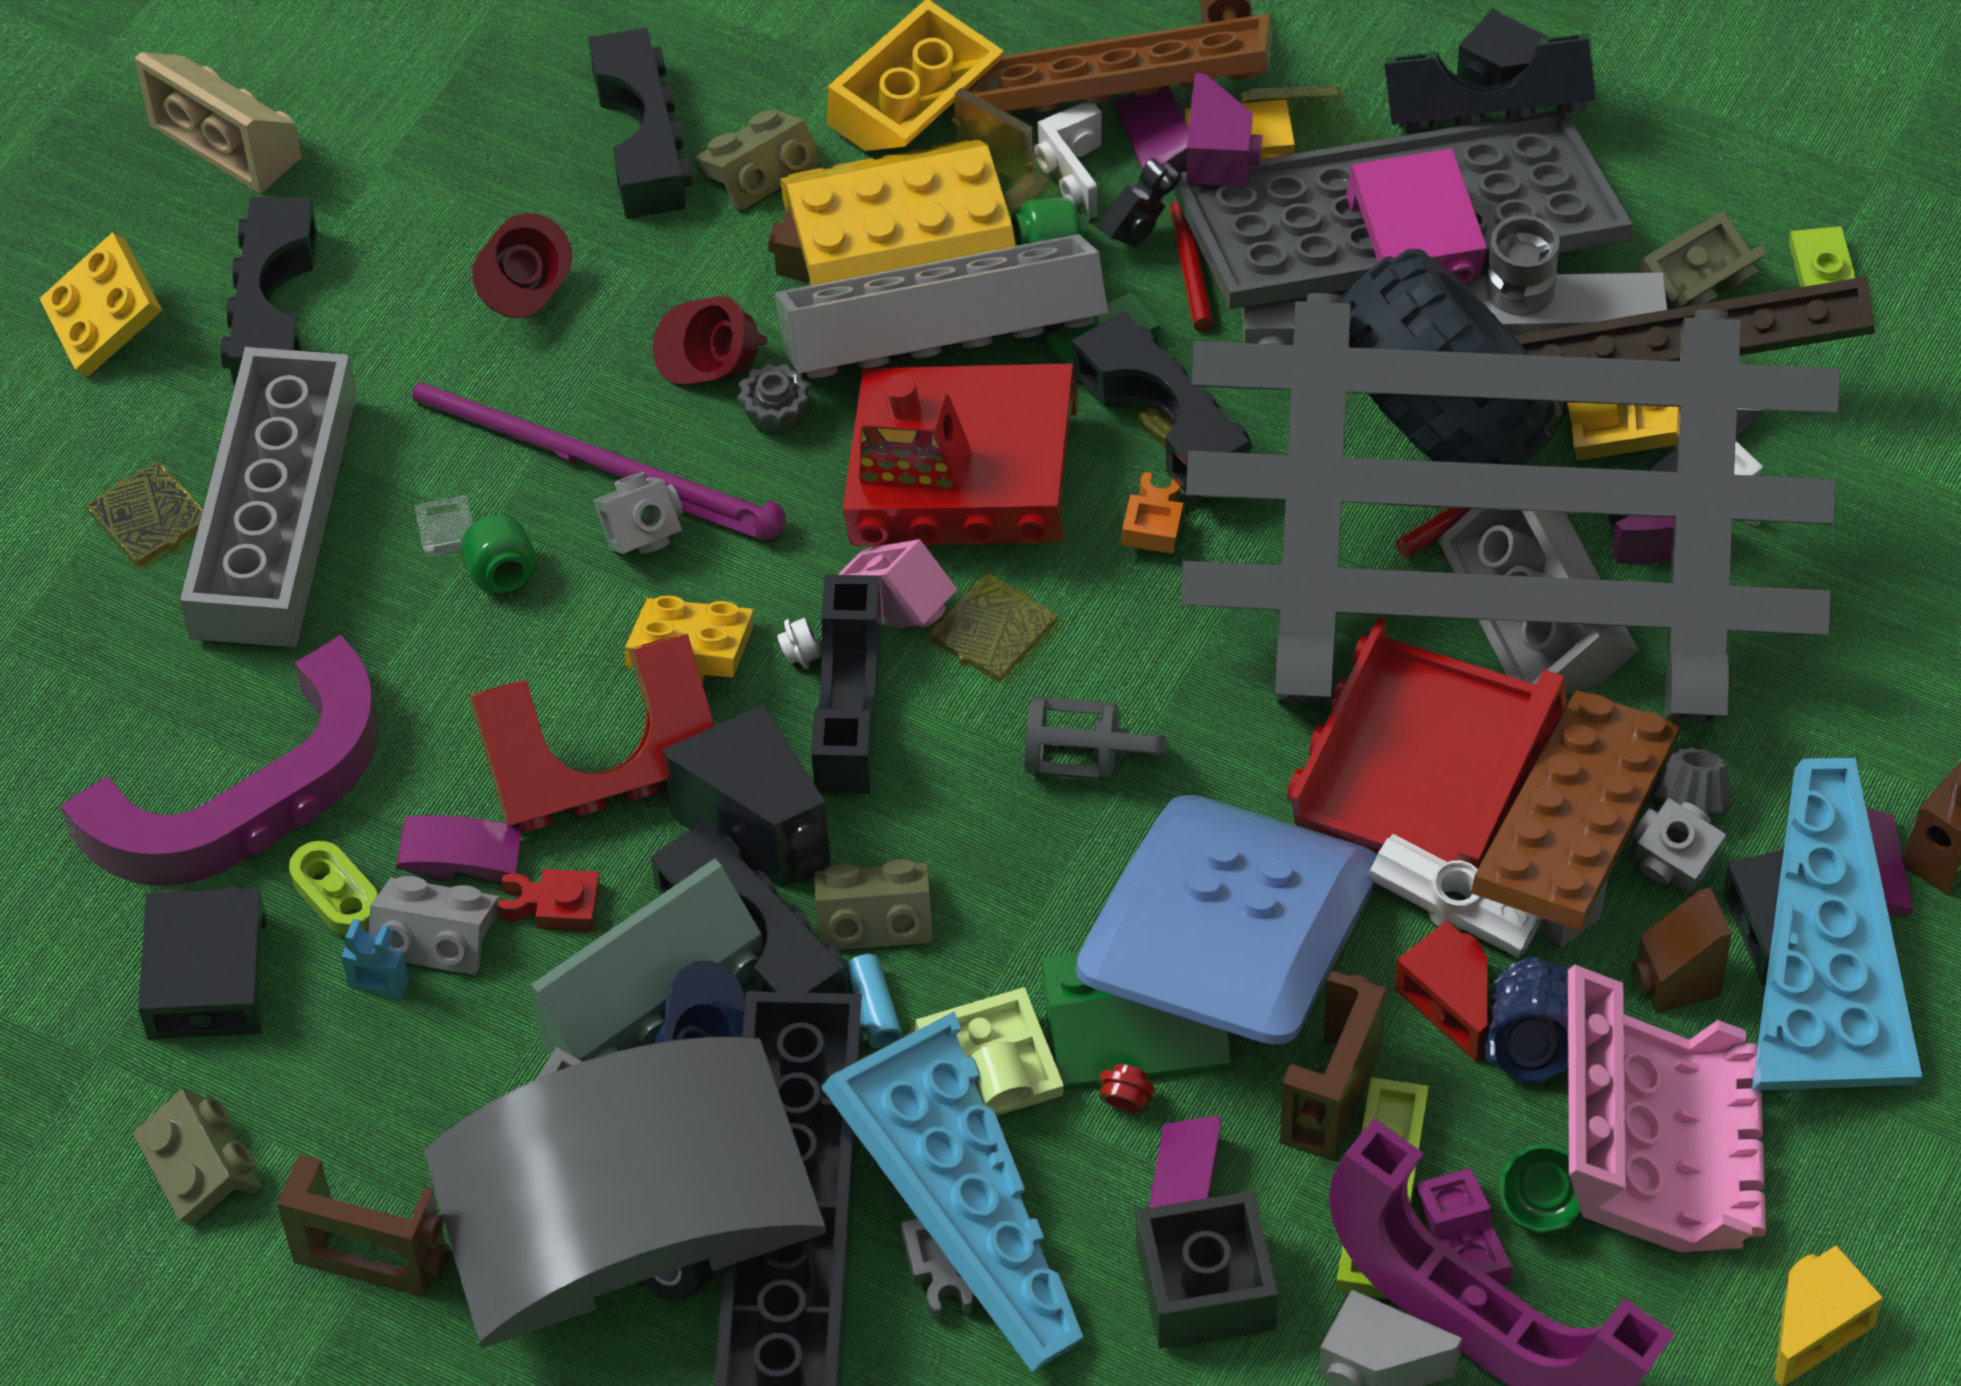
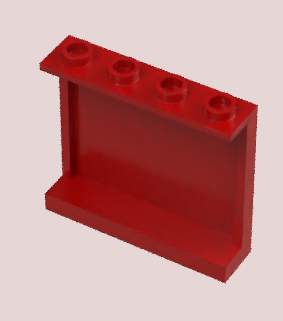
(1015, 468)
(1423, 750)

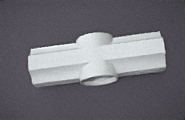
(1426, 878)

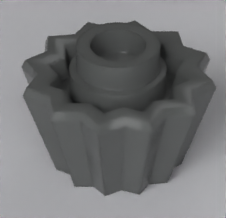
(774, 398)
(1697, 779)

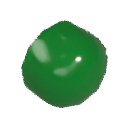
(1538, 1189)

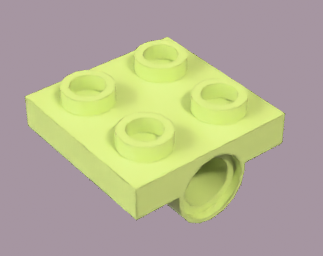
(1007, 1051)

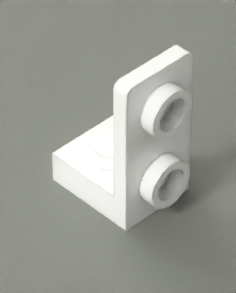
(1061, 142)

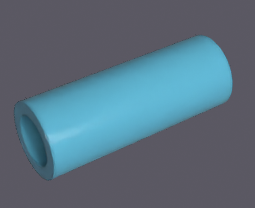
(879, 1012)

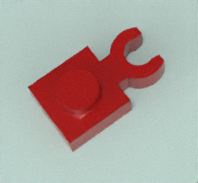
(560, 901)

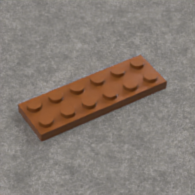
(1128, 64)
(1576, 810)

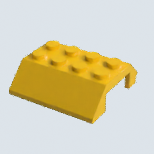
(898, 211)

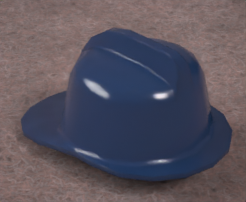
(703, 1003)

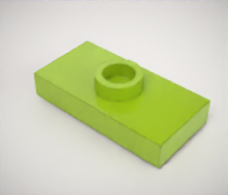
(1820, 255)

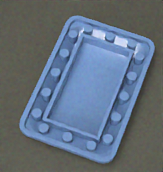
(1228, 919)

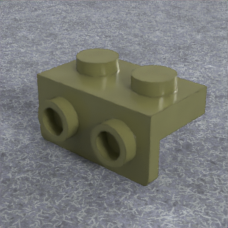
(759, 156)
(1703, 262)
(873, 905)
(196, 1154)

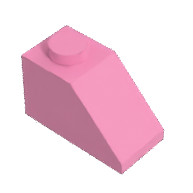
(910, 582)

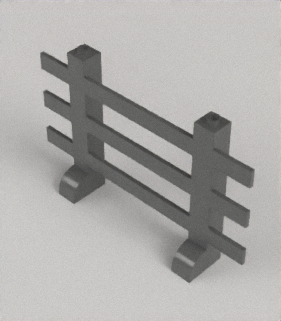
(1699, 496)

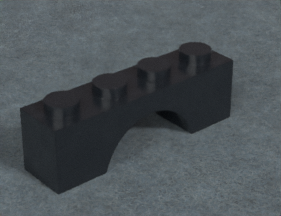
(1426, 89)
(647, 163)
(276, 246)
(1126, 366)
(848, 684)
(792, 954)

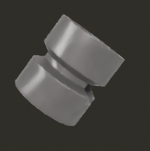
(1523, 265)

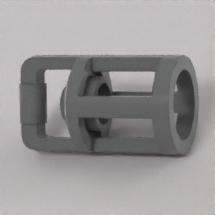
(1107, 740)

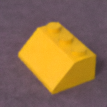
(908, 78)

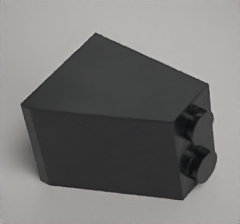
(754, 791)

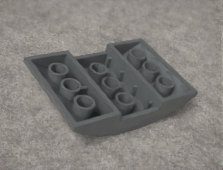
(618, 1179)

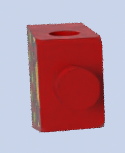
(912, 438)

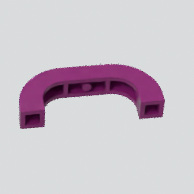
(254, 811)
(1449, 1292)

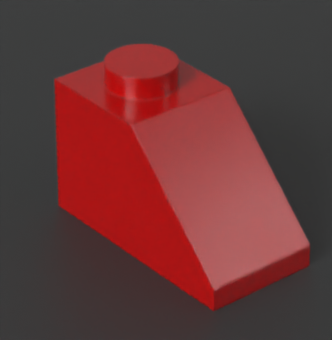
(1448, 986)

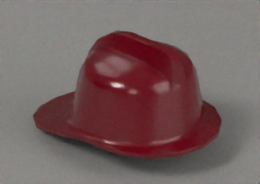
(522, 265)
(706, 341)

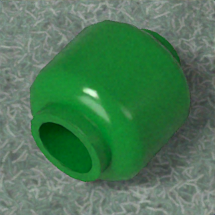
(1047, 220)
(498, 554)

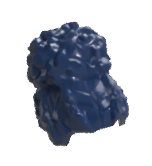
(1530, 1021)

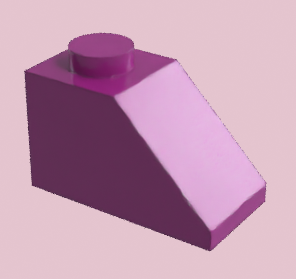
(1220, 137)

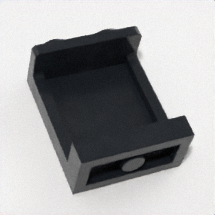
(201, 963)

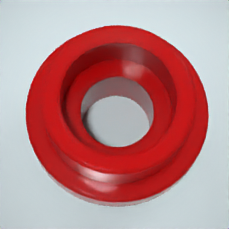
(1126, 1088)

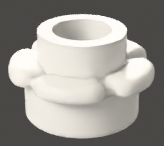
(799, 643)

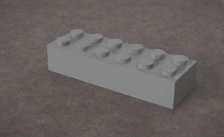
(941, 305)
(269, 498)

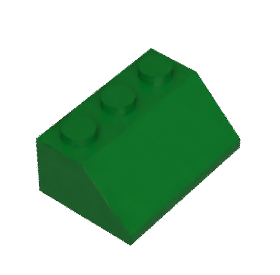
(1100, 1030)

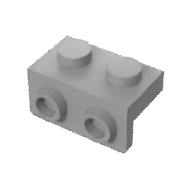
(434, 922)

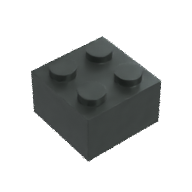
(1206, 1269)

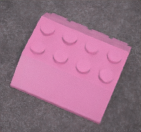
(1662, 1125)

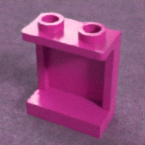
(1422, 206)

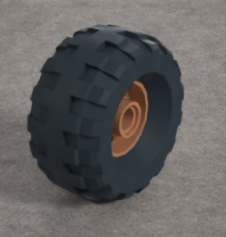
(1424, 307)

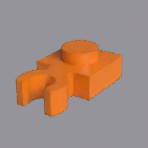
(1153, 517)

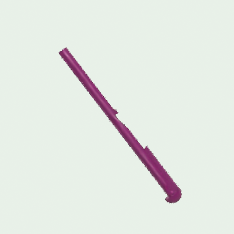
(699, 500)

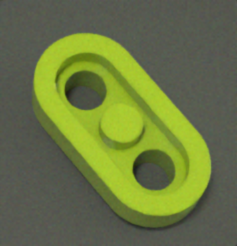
(338, 892)

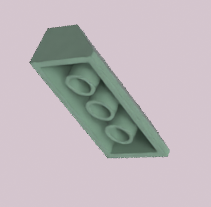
(619, 984)

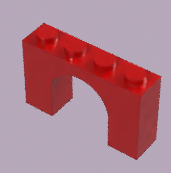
(535, 783)

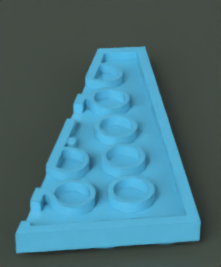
(1833, 972)
(953, 1168)

